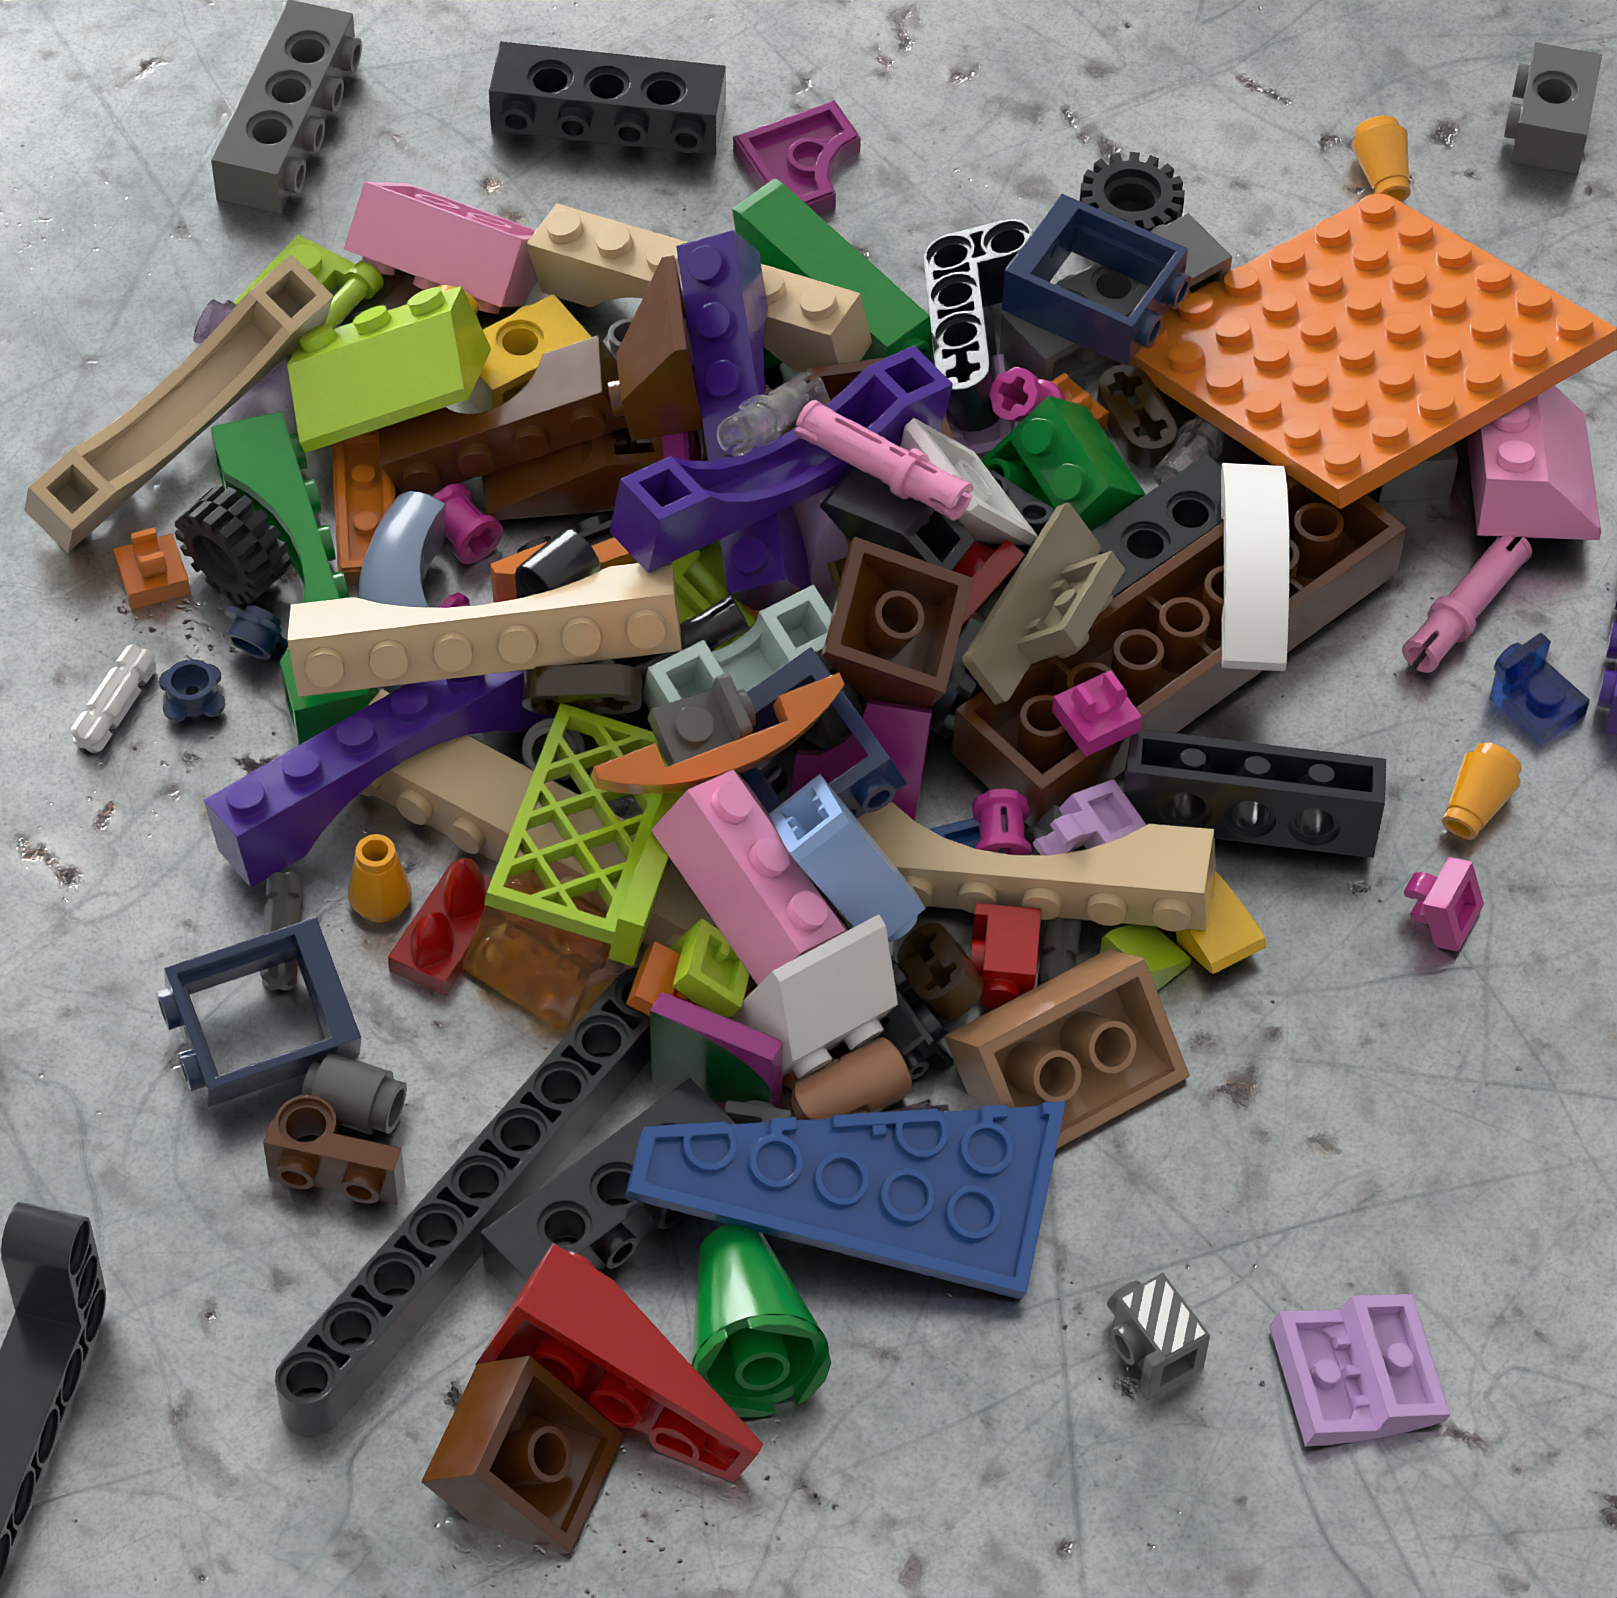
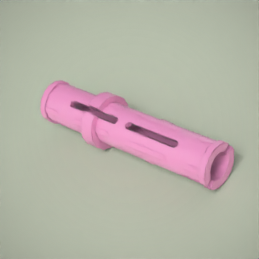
(903, 470)
(1454, 616)

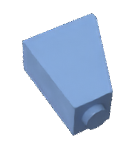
(845, 859)

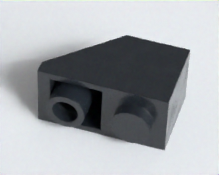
(868, 510)

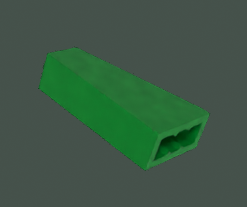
(802, 243)

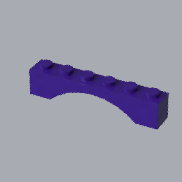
(726, 333)
(690, 504)
(288, 803)

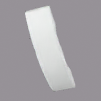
(1255, 567)

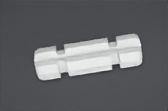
(113, 698)

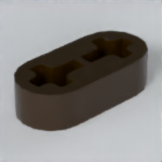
(1147, 411)
(583, 686)
(940, 971)

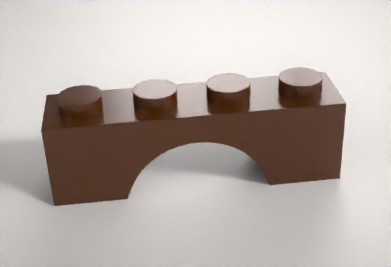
(556, 409)

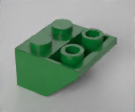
(1065, 459)

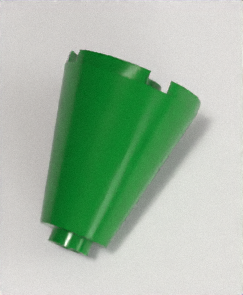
(753, 1327)

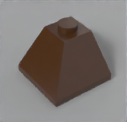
(656, 363)

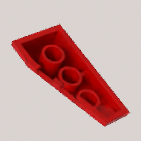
(620, 1364)

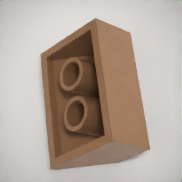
(1077, 1039)

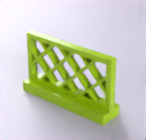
(645, 862)

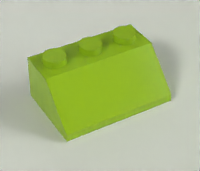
(386, 367)

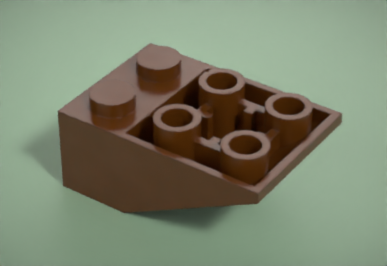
(569, 479)

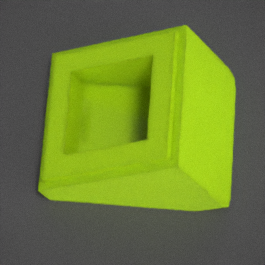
(1144, 941)

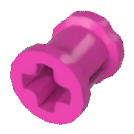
(1019, 392)
(466, 526)
(1002, 830)

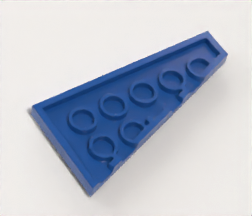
(894, 1187)

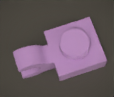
(1091, 820)

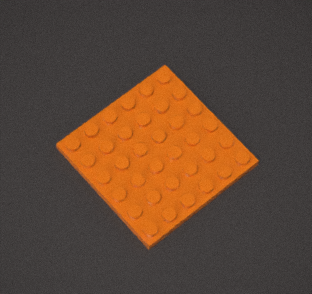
(1367, 347)

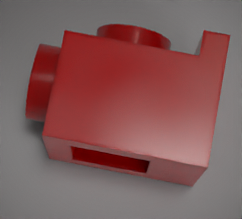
(1005, 951)

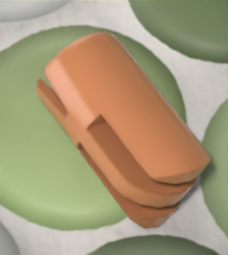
(853, 1083)

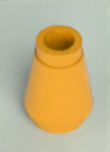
(1383, 155)
(1481, 788)
(378, 881)

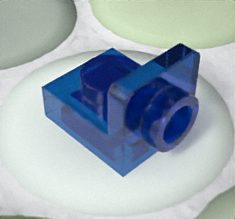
(1535, 691)

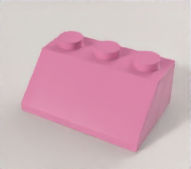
(443, 243)
(1535, 472)
(745, 875)

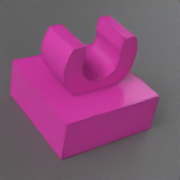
(1097, 713)
(1447, 902)

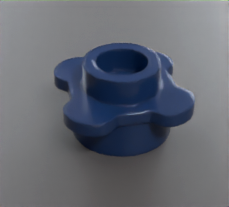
(255, 631)
(191, 677)

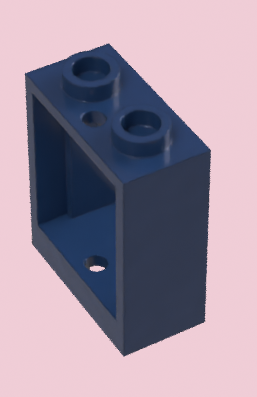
(1113, 244)
(861, 788)
(298, 941)

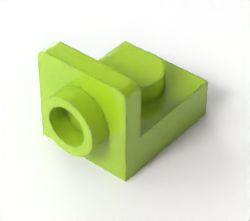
(710, 970)

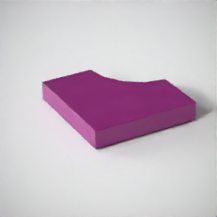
(800, 153)
(902, 734)

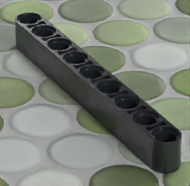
(454, 1217)

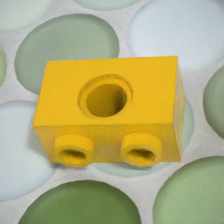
(518, 348)

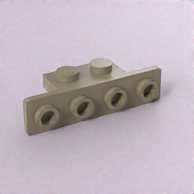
(1044, 605)

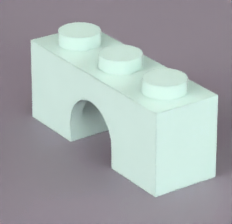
(772, 642)

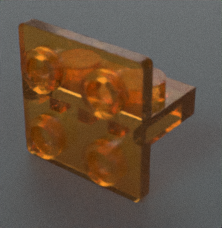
(536, 962)

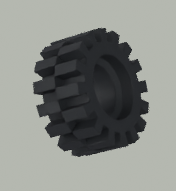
(1134, 182)
(232, 544)

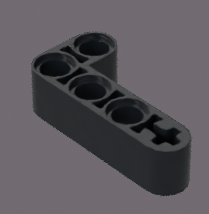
(962, 283)

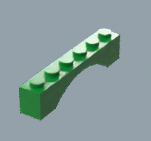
(265, 466)

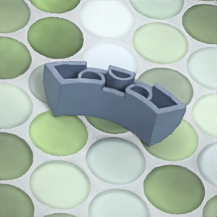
(402, 553)

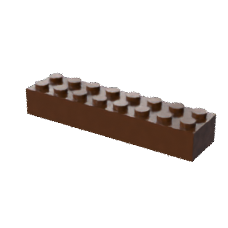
(1168, 648)

